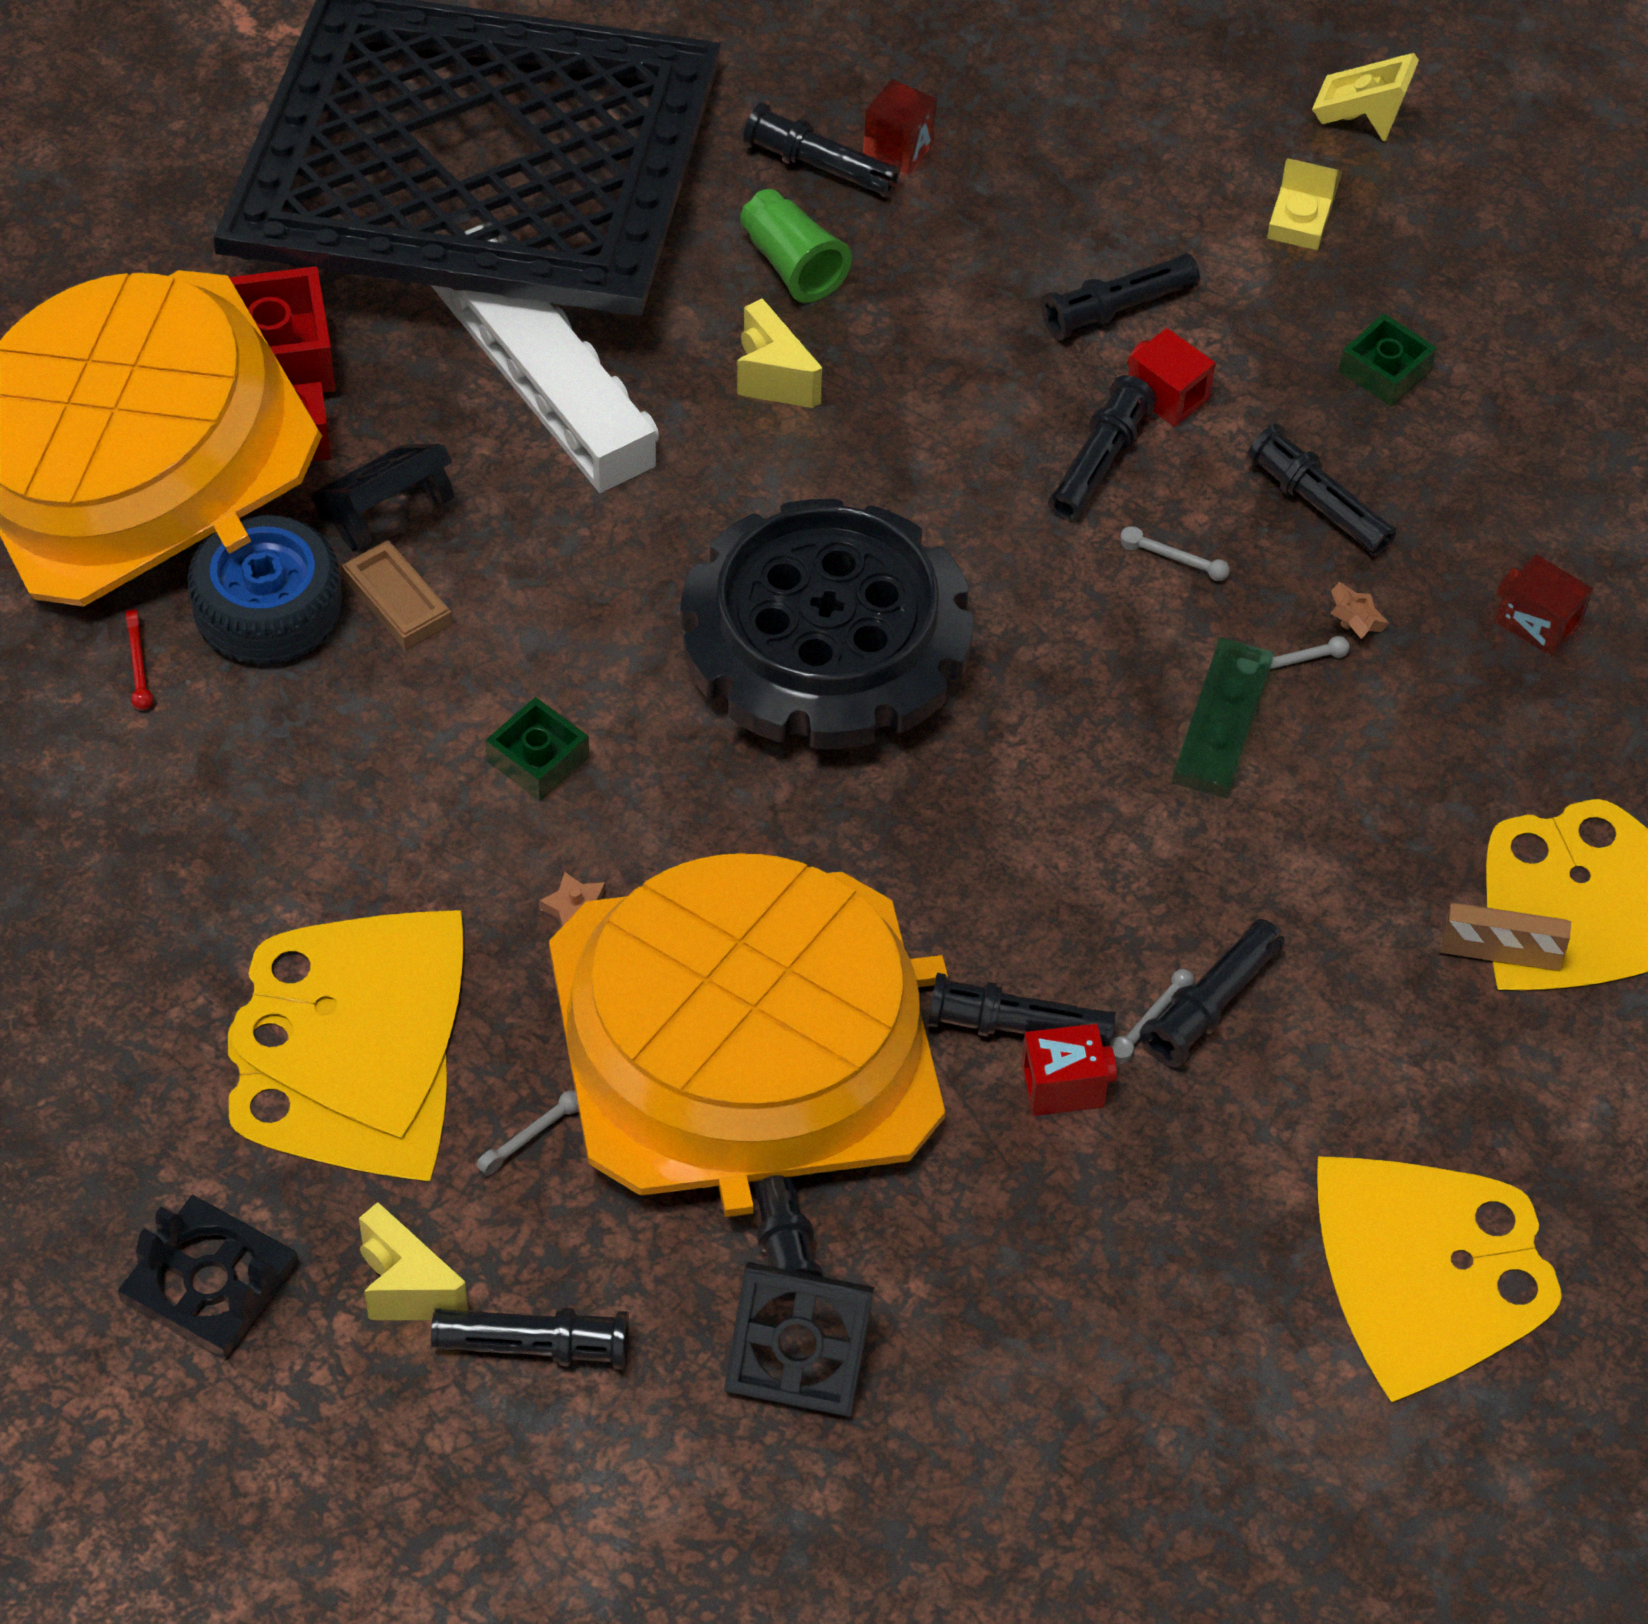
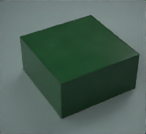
(1387, 359)
(537, 748)

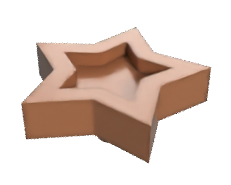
(1357, 611)
(570, 897)

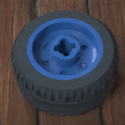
(268, 596)

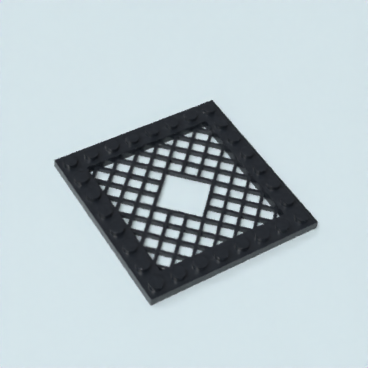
(618, 281)

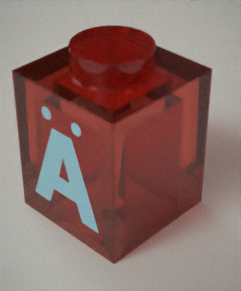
(900, 126)
(1542, 604)

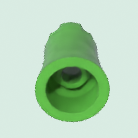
(796, 246)

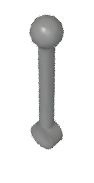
(1133, 539)
(1336, 647)
(1124, 1046)
(493, 1159)

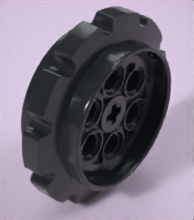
(826, 623)

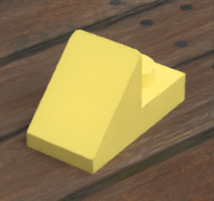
(1367, 90)
(1303, 204)
(776, 361)
(411, 1274)

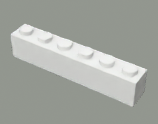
(560, 382)

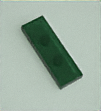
(1223, 718)

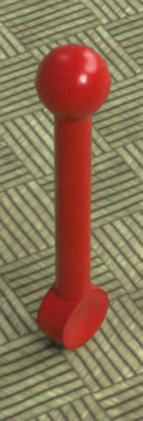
(141, 698)

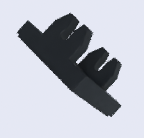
(379, 480)
(216, 1333)
(749, 1378)

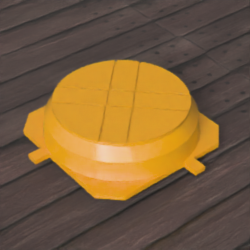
(139, 428)
(744, 1028)

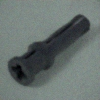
(799, 143)
(1100, 300)
(1111, 430)
(1303, 475)
(1198, 1007)
(991, 1010)
(784, 1230)
(560, 1336)

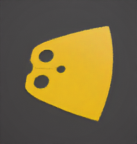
(1604, 913)
(391, 1020)
(330, 1137)
(1390, 1261)

